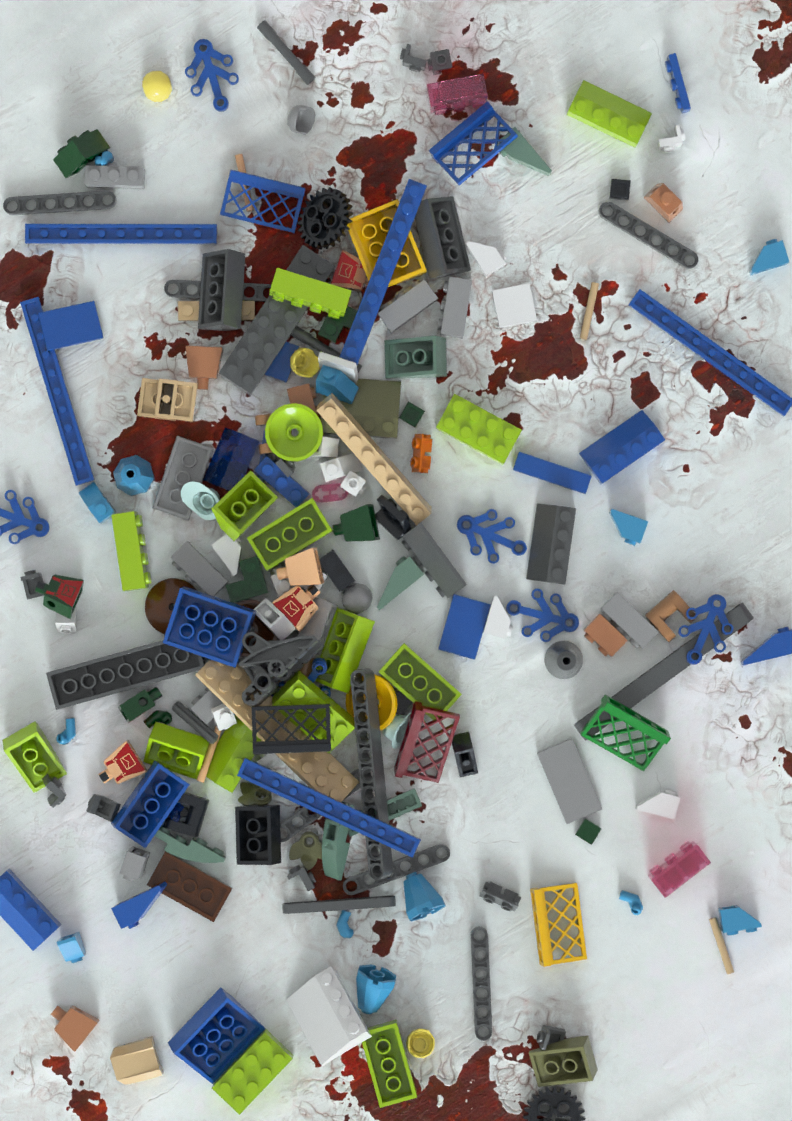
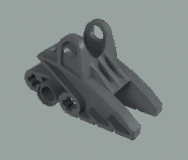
(268, 655)

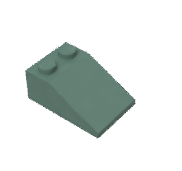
(415, 357)

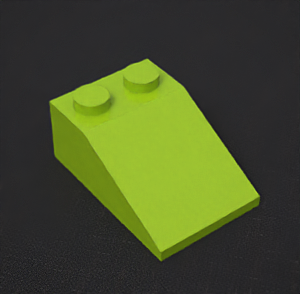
(33, 756)

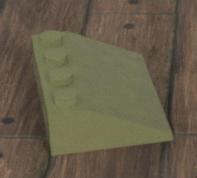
(374, 408)

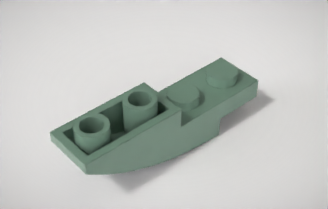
(334, 848)
(195, 851)

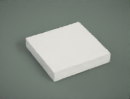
(514, 305)
(347, 367)

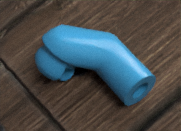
(103, 160)
(69, 733)
(633, 900)
(342, 925)

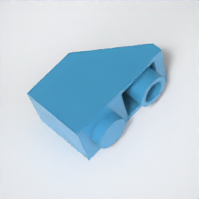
(736, 919)

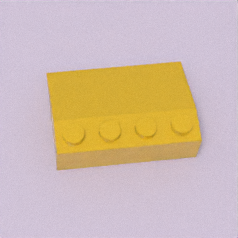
(368, 236)

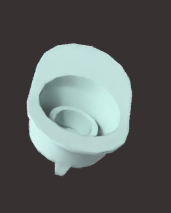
(200, 499)
(396, 729)

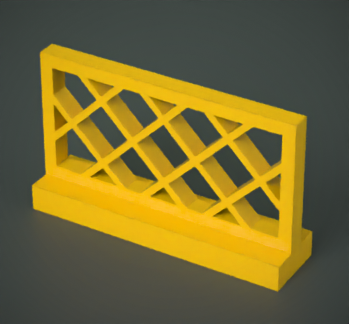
(542, 927)

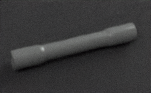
(270, 34)
(308, 339)

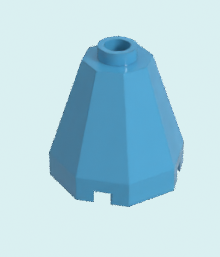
(142, 476)
(420, 897)
(373, 987)

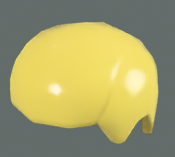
(156, 86)
(304, 362)
(420, 1043)

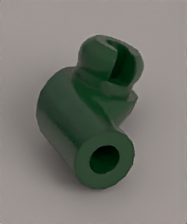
(158, 716)

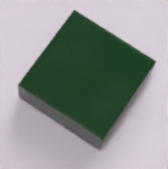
(411, 414)
(588, 831)

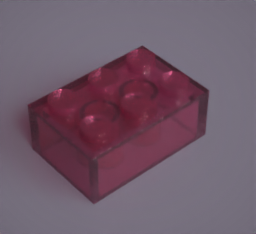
(457, 94)
(678, 868)

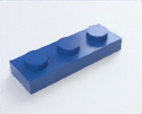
(677, 83)
(284, 485)

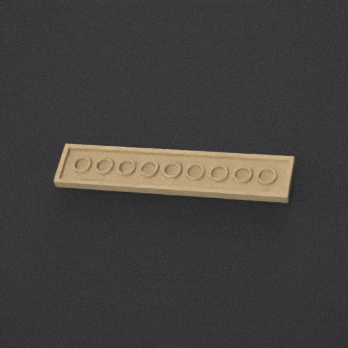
(316, 769)

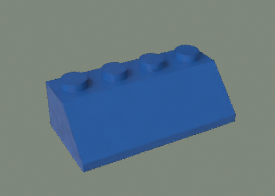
(622, 446)
(150, 804)
(24, 911)

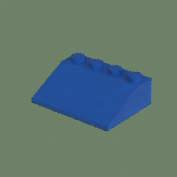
(208, 626)
(216, 1036)

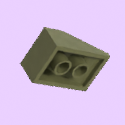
(564, 1062)

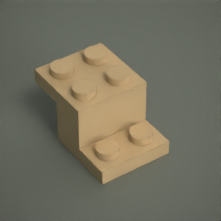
(167, 399)

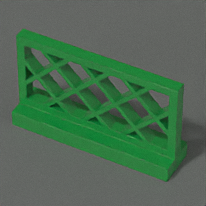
(633, 719)

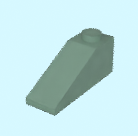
(524, 154)
(402, 577)

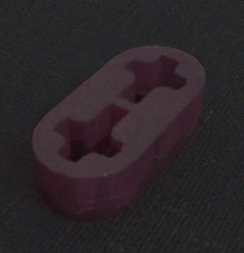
(328, 488)

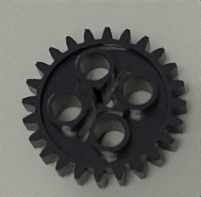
(325, 218)
(554, 1099)

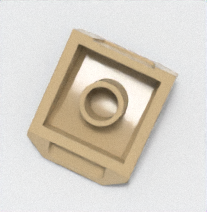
(136, 1061)

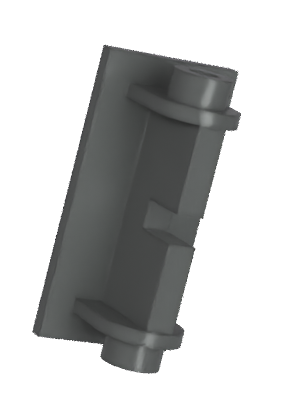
(507, 900)

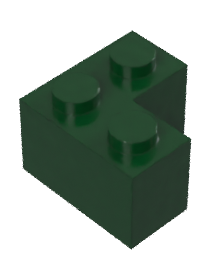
(80, 152)
(332, 328)
(253, 583)

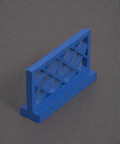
(462, 133)
(268, 185)

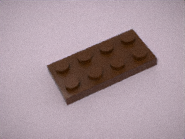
(190, 886)

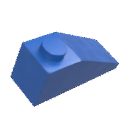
(775, 646)
(136, 907)

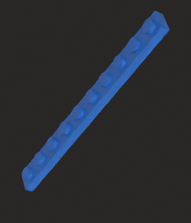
(121, 233)
(383, 271)
(711, 352)
(58, 396)
(329, 807)

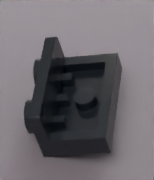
(391, 518)

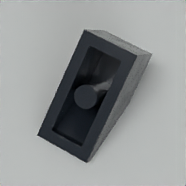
(464, 754)

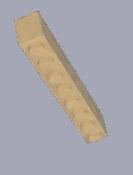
(374, 459)

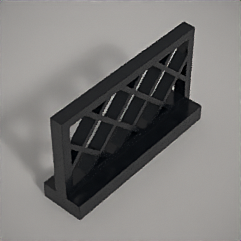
(286, 745)

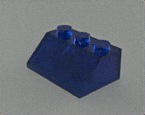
(231, 459)

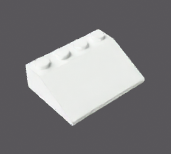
(328, 1016)

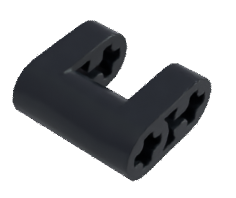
(194, 817)

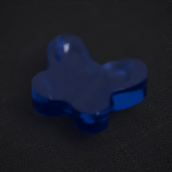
(175, 813)

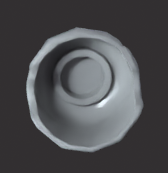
(301, 119)
(357, 598)

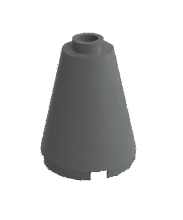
(555, 656)

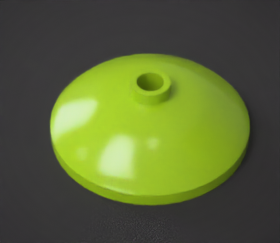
(279, 430)

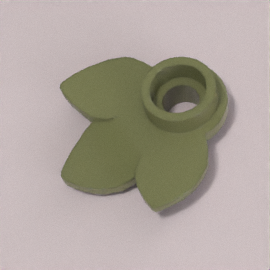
(252, 795)
(307, 852)

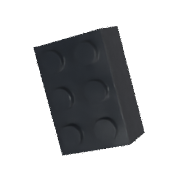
(258, 835)

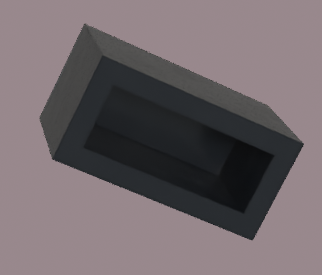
(336, 570)

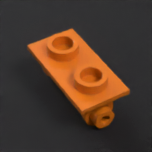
(419, 462)

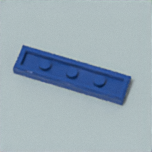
(552, 472)

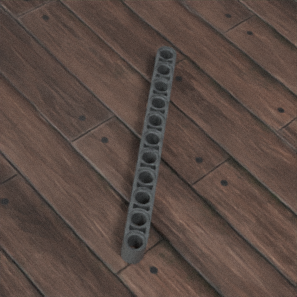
(668, 668)
(373, 764)

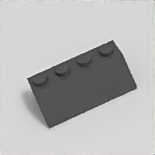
(441, 237)
(221, 290)
(551, 543)
(434, 560)

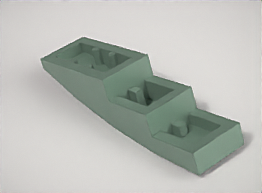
(398, 806)

